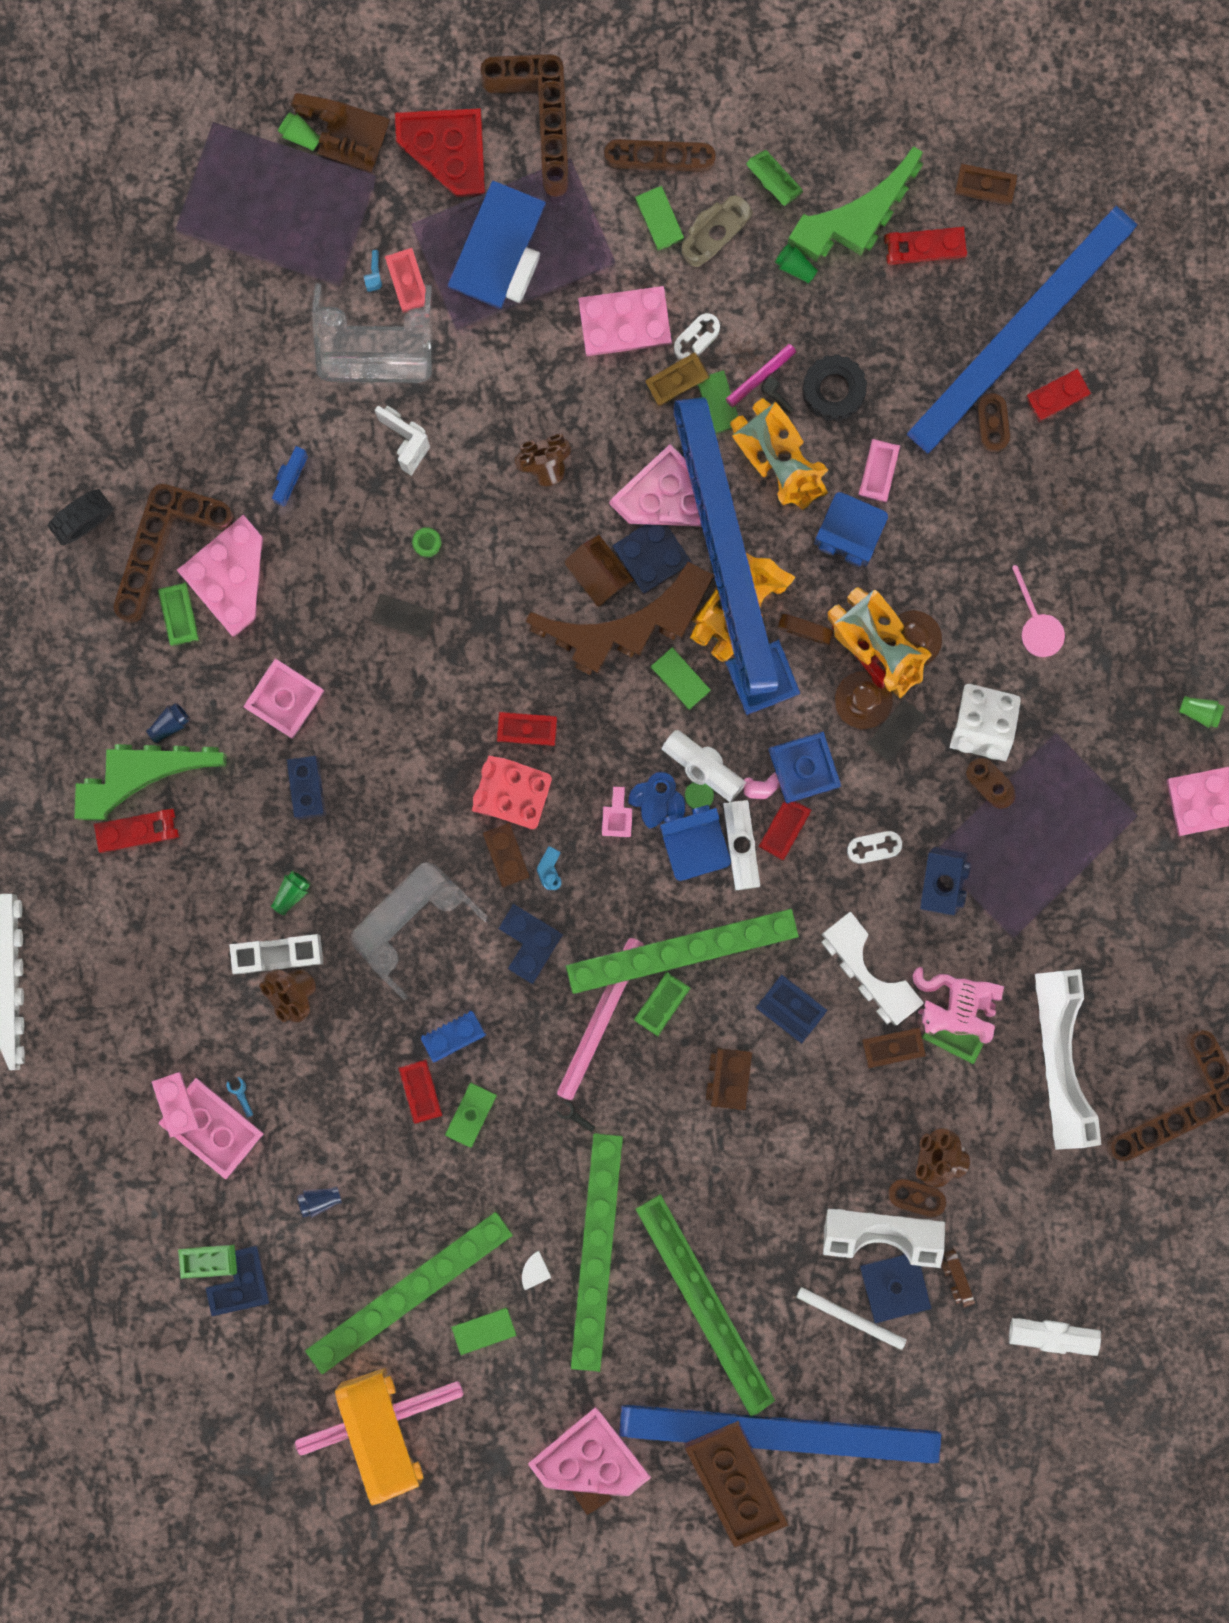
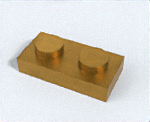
(677, 379)

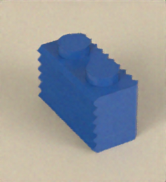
(453, 1036)

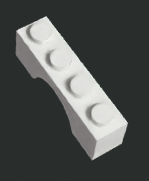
(894, 999)
(917, 1238)

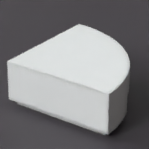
(534, 1271)

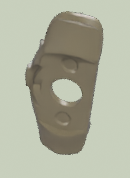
(730, 214)

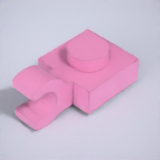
(617, 819)

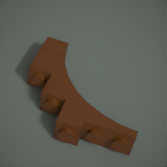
(594, 641)

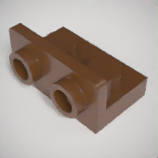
(730, 1078)

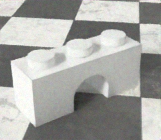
(276, 954)

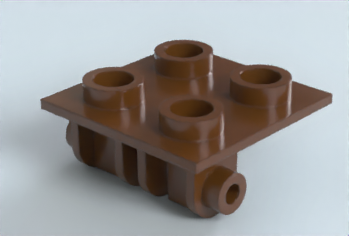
(355, 138)

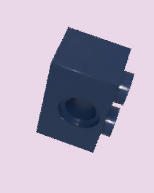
(306, 787)
(935, 895)

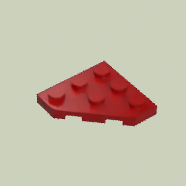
(446, 146)

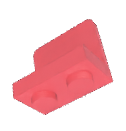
(511, 792)

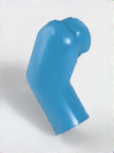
(547, 871)

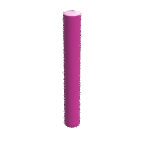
(763, 373)

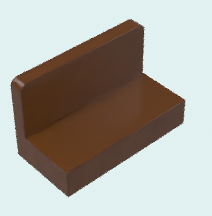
(598, 570)

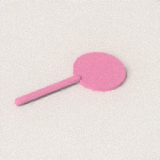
(1042, 633)

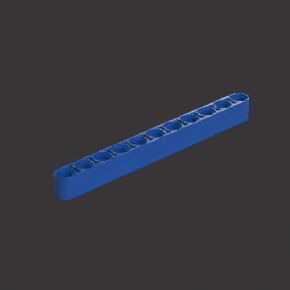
(1022, 329)
(725, 546)
(785, 1433)

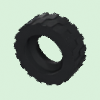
(834, 365)
(80, 517)

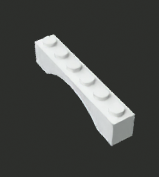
(1072, 1116)

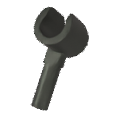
(769, 389)
(576, 1118)

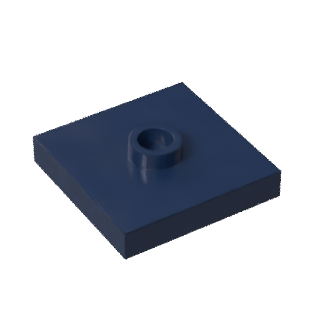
(894, 1288)

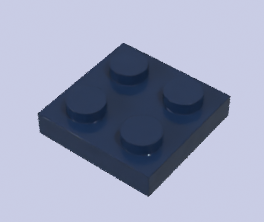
(651, 555)

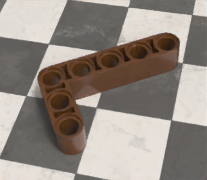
(550, 112)
(158, 541)
(1185, 1109)

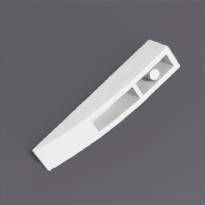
(10, 994)

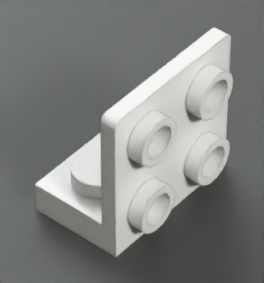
(410, 451)

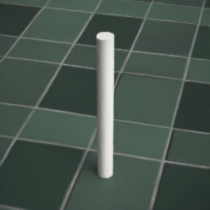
(851, 1318)

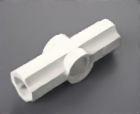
(703, 765)
(743, 864)
(1054, 1336)

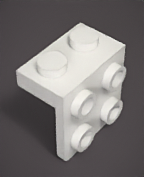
(986, 722)

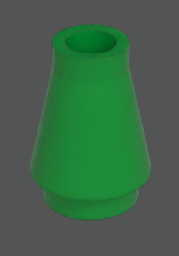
(795, 263)
(291, 891)

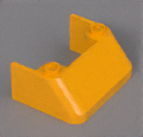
(377, 1436)

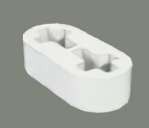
(523, 275)
(692, 333)
(873, 840)

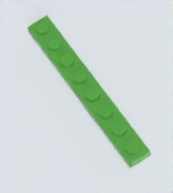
(681, 951)
(596, 1252)
(409, 1292)
(705, 1305)

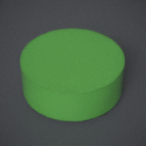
(426, 542)
(698, 795)

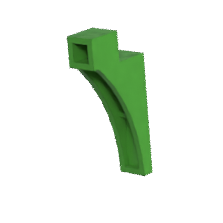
(857, 221)
(134, 769)

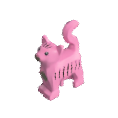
(964, 1000)

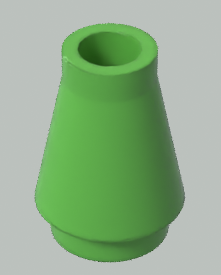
(298, 131)
(1203, 711)

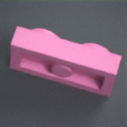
(175, 1104)

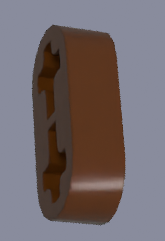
(805, 629)

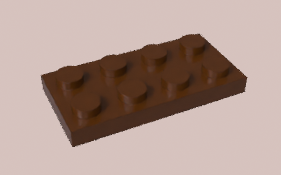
(736, 1484)

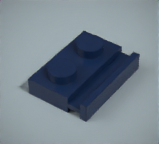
(791, 1009)

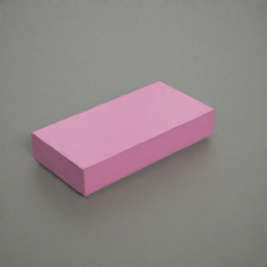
(879, 470)

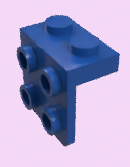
(851, 529)
(695, 843)

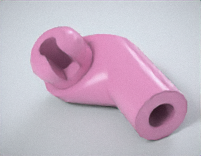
(761, 789)

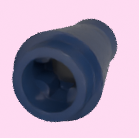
(168, 723)
(317, 1201)

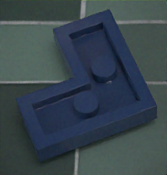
(537, 940)
(246, 1290)

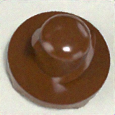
(544, 459)
(921, 631)
(861, 701)
(289, 993)
(941, 1158)

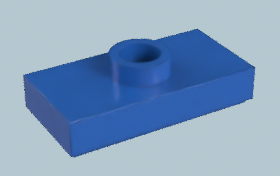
(288, 476)

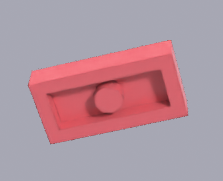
(406, 279)

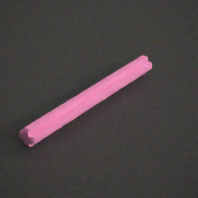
(593, 1034)
(402, 1410)

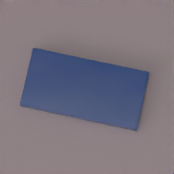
(496, 244)

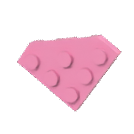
(659, 493)
(228, 575)
(590, 1460)

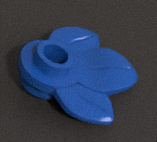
(657, 804)

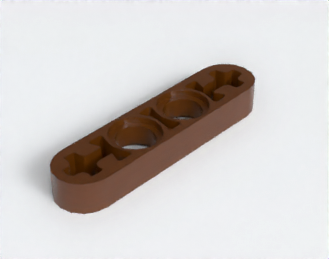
(659, 160)

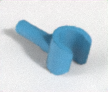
(373, 280)
(241, 1096)

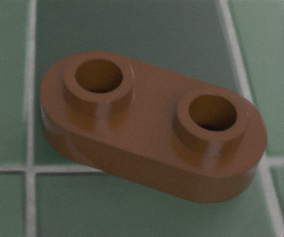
(326, 109)
(993, 423)
(990, 781)
(916, 1198)
(960, 1291)

